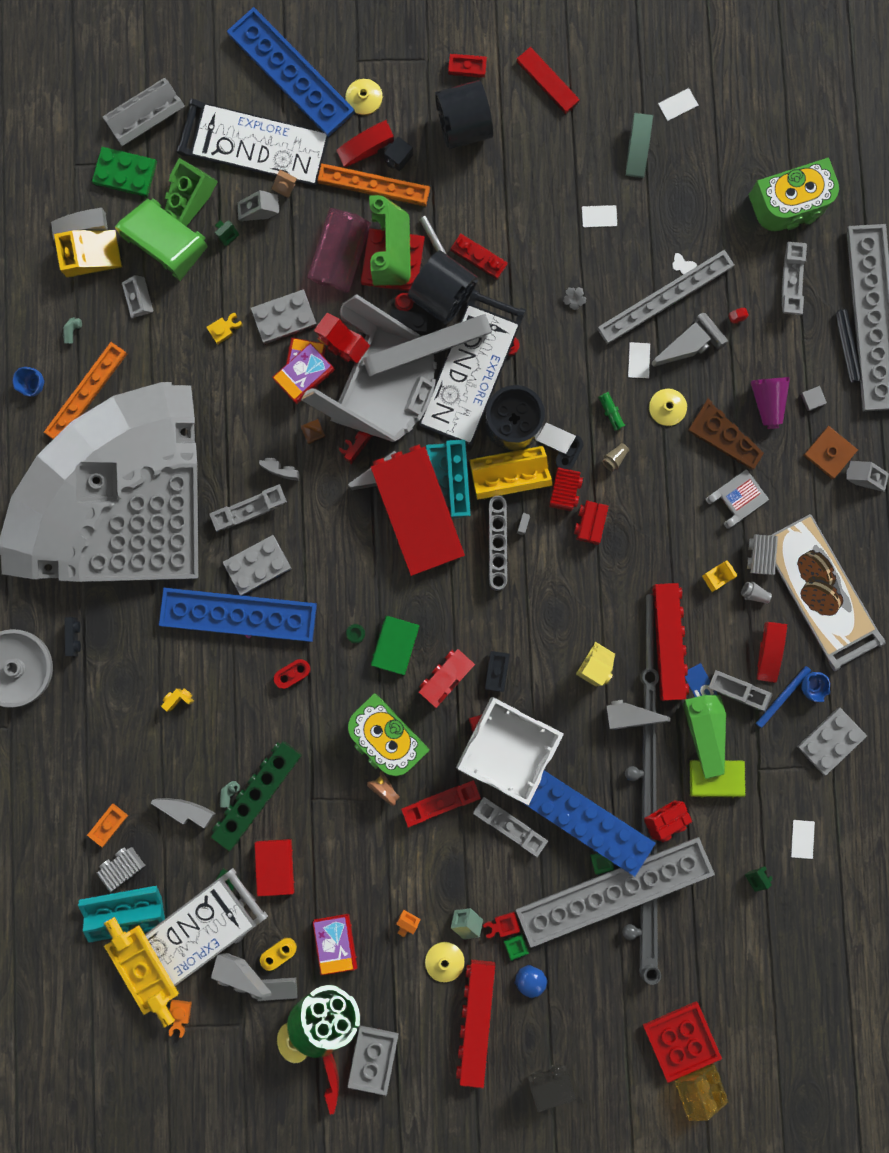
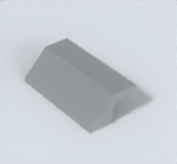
(143, 111)

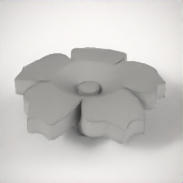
(574, 298)

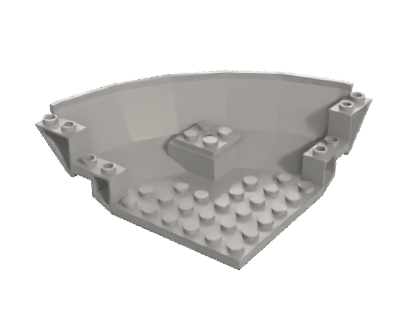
(139, 514)

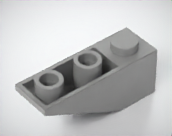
(238, 974)

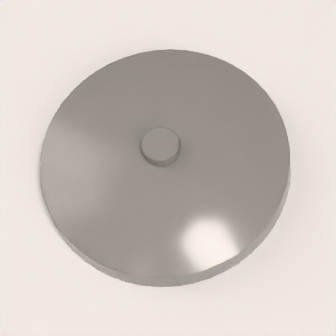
(24, 668)

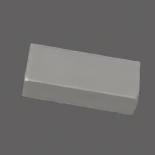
(137, 296)
(712, 330)
(281, 988)

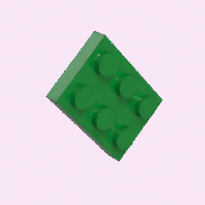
(124, 171)

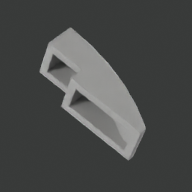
(85, 220)
(740, 691)
(185, 810)

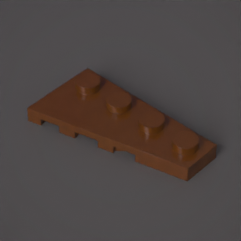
(720, 433)

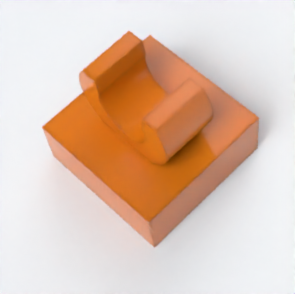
(407, 923)

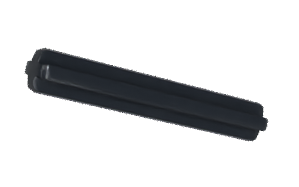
(848, 345)

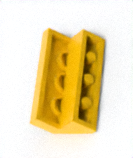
(510, 472)

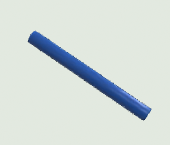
(783, 697)

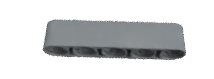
(498, 534)

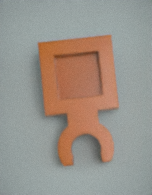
(181, 1013)

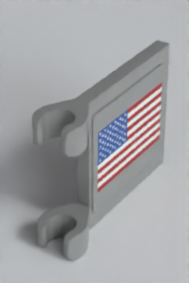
(741, 496)

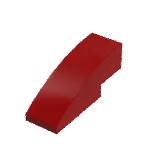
(365, 144)
(771, 651)

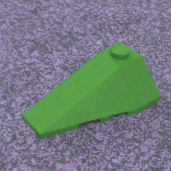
(187, 191)
(708, 729)

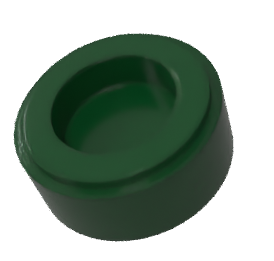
(355, 633)

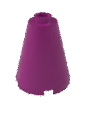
(771, 399)

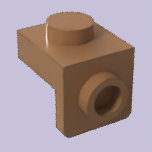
(284, 183)

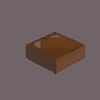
(313, 431)

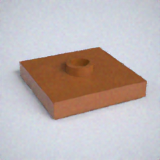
(830, 452)

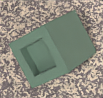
(467, 923)

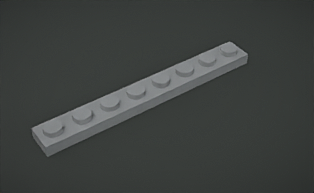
(665, 297)

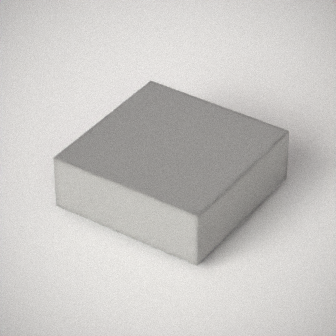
(813, 398)
(523, 524)

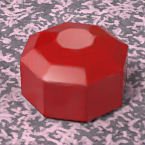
(738, 315)

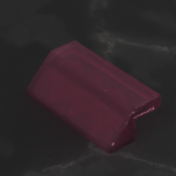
(339, 249)

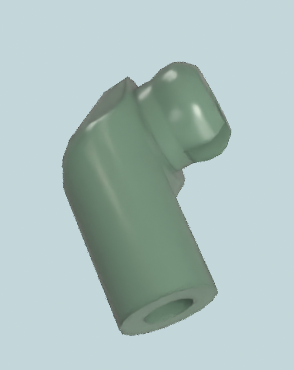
(69, 327)
(228, 791)

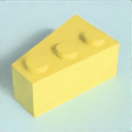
(597, 666)

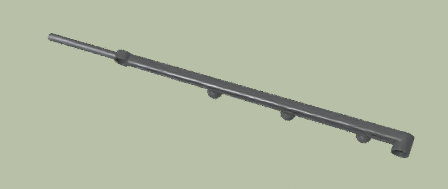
(648, 911)

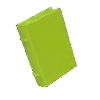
(727, 785)

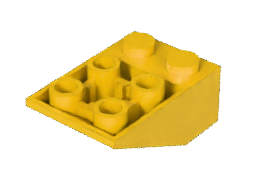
(87, 251)

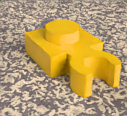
(222, 329)

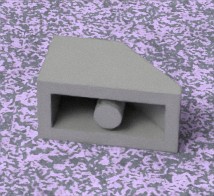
(258, 206)
(867, 475)

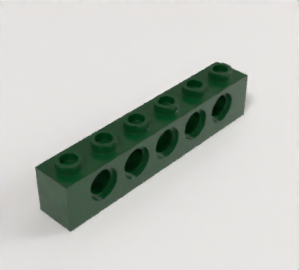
(228, 838)

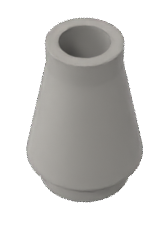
(754, 592)

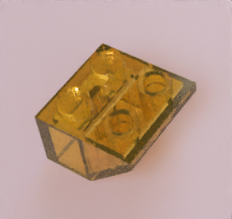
(702, 1093)

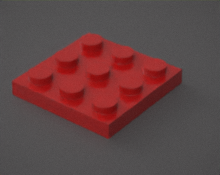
(377, 243)
(682, 1041)

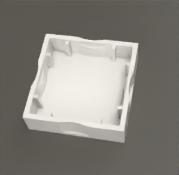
(509, 750)

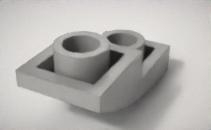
(274, 468)

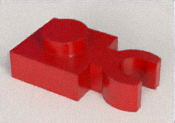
(505, 925)

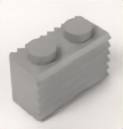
(763, 554)
(120, 869)

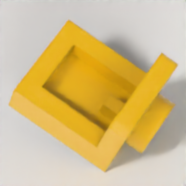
(719, 575)
(172, 699)

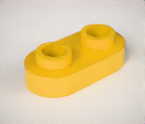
(277, 954)

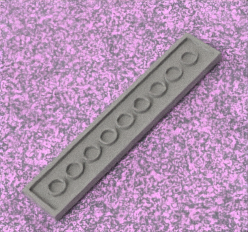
(870, 296)
(614, 892)

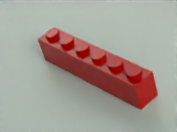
(669, 641)
(477, 1023)

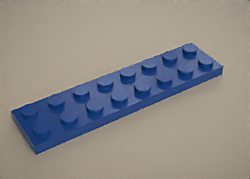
(291, 72)
(238, 614)
(591, 824)

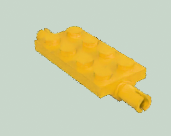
(141, 970)

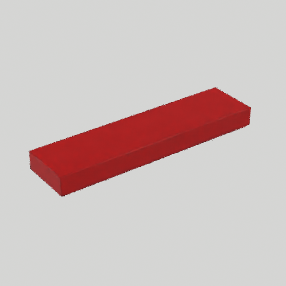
(548, 80)

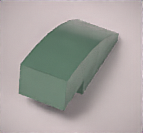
(639, 145)

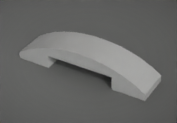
(793, 278)
(248, 509)
(510, 826)

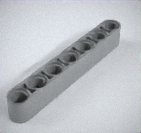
(427, 345)

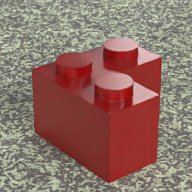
(341, 339)

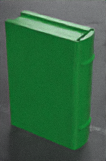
(395, 645)

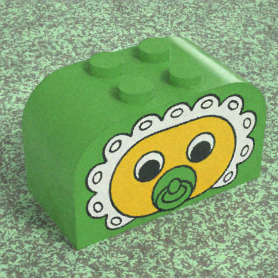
(794, 196)
(385, 738)

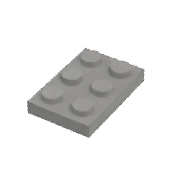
(283, 316)
(257, 565)
(831, 741)
(373, 1060)

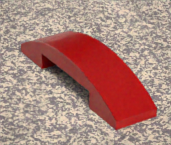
(440, 803)
(331, 1093)

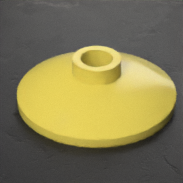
(364, 104)
(661, 413)
(448, 952)
(286, 1047)

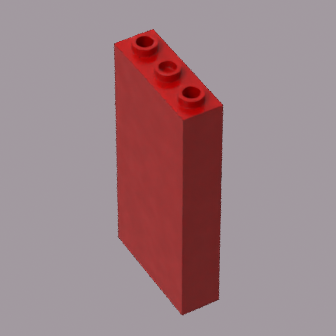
(417, 509)

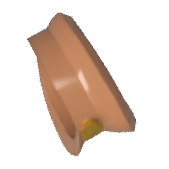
(384, 789)

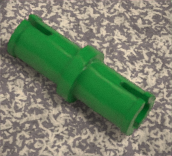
(611, 411)

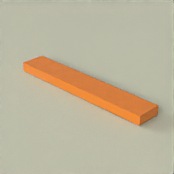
(373, 184)
(87, 389)

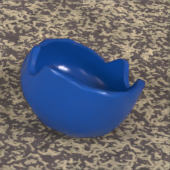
(28, 381)
(816, 686)
(531, 981)

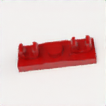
(479, 256)
(354, 450)

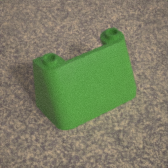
(162, 237)
(393, 265)

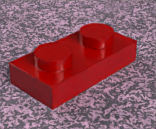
(467, 65)

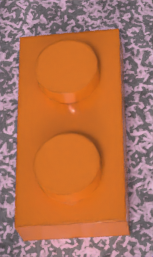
(107, 825)

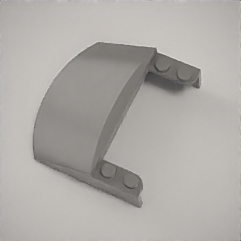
(386, 402)

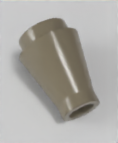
(615, 457)

